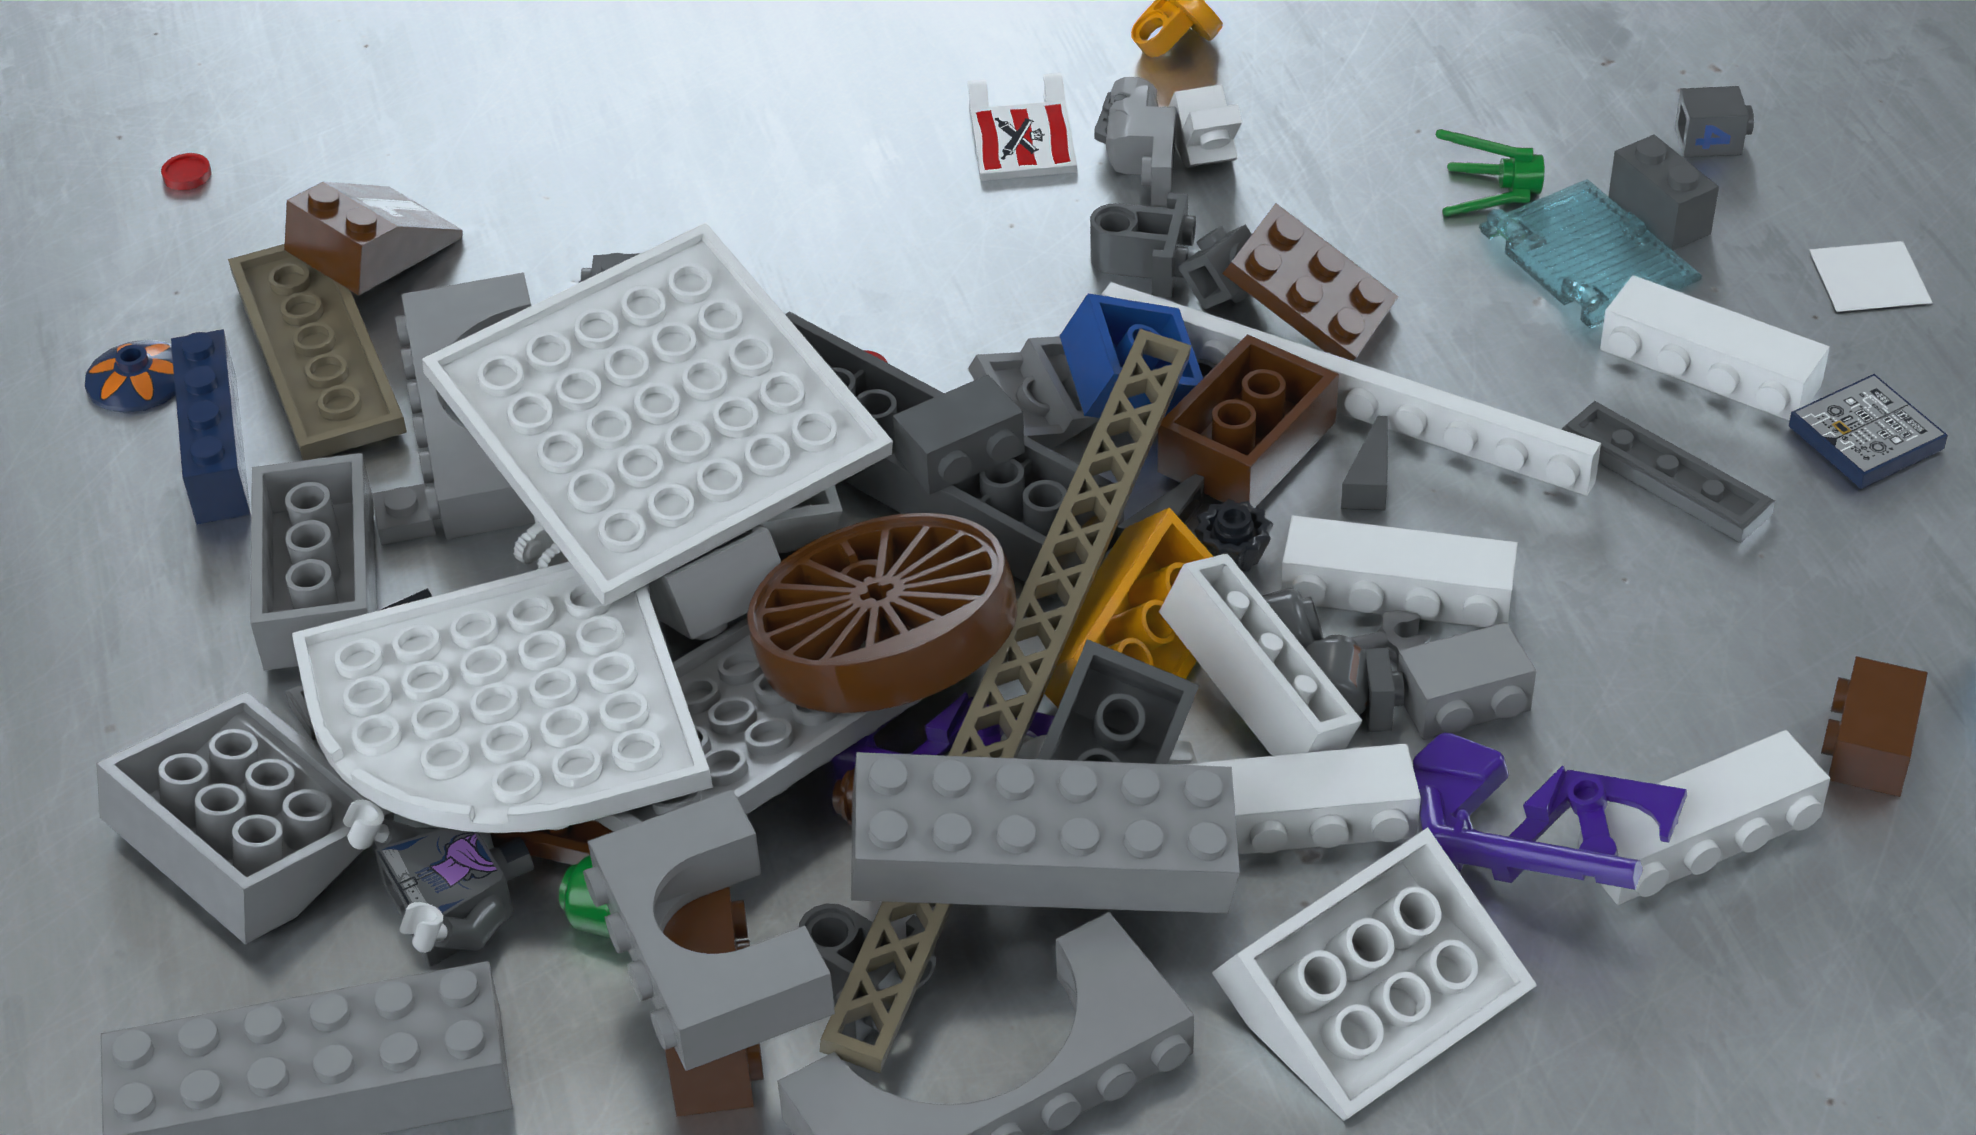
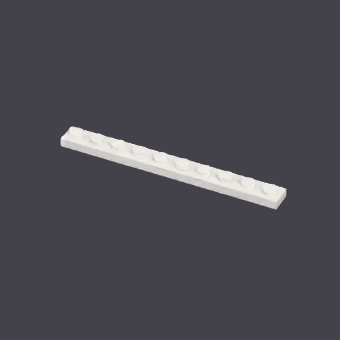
(1414, 407)

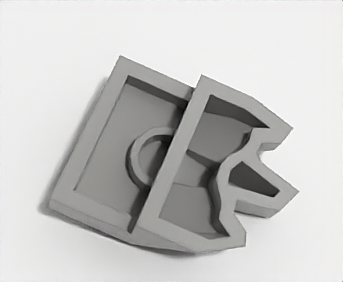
(1040, 386)

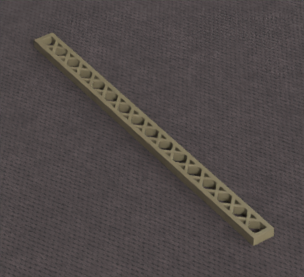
(1031, 621)

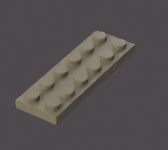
(316, 354)

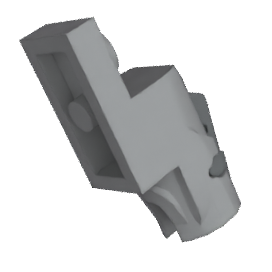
(1139, 135)

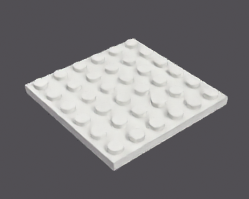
(656, 411)

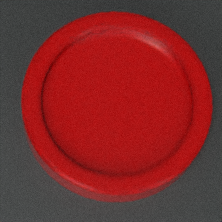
(186, 171)

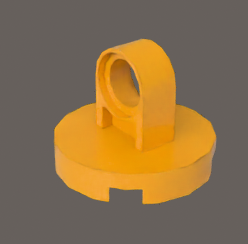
(1176, 19)

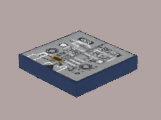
(1867, 430)

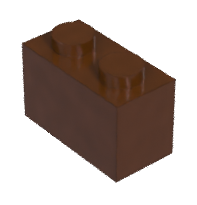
(1876, 725)

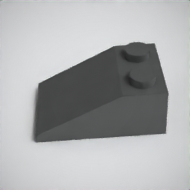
(1118, 711)

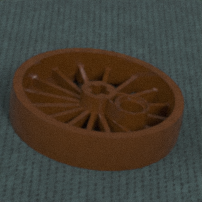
(914, 586)

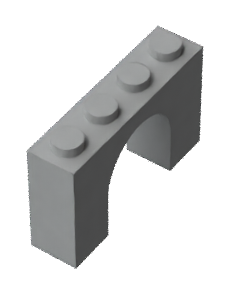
(702, 1000)

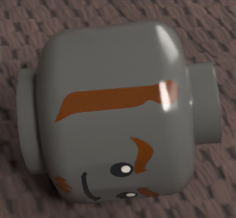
(1345, 667)

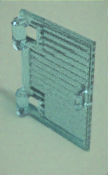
(1585, 248)

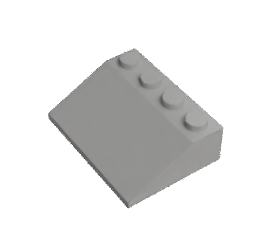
(233, 813)

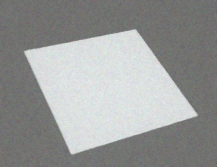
(1870, 276)

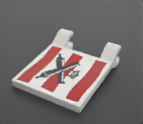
(1022, 137)

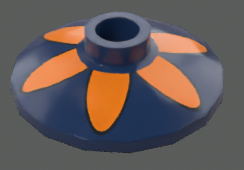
(132, 376)

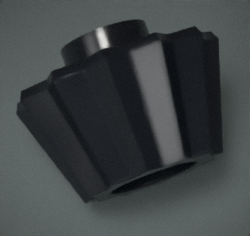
(1236, 531)

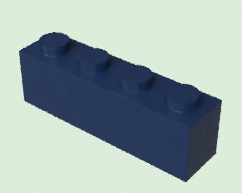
(210, 427)

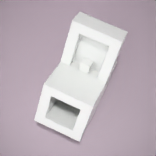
(1205, 126)

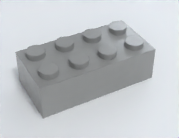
(309, 550)

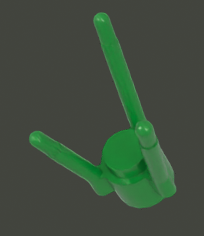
(1520, 173)

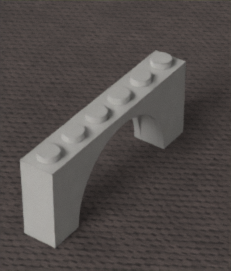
(468, 487)
(1121, 1034)

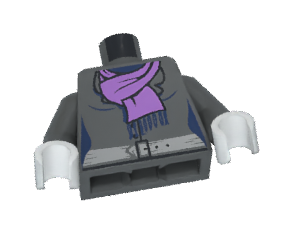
(440, 879)

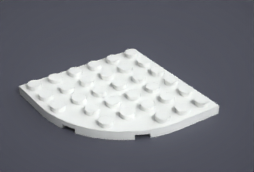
(504, 705)

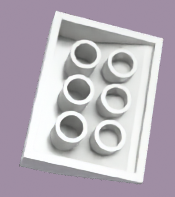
(1376, 976)

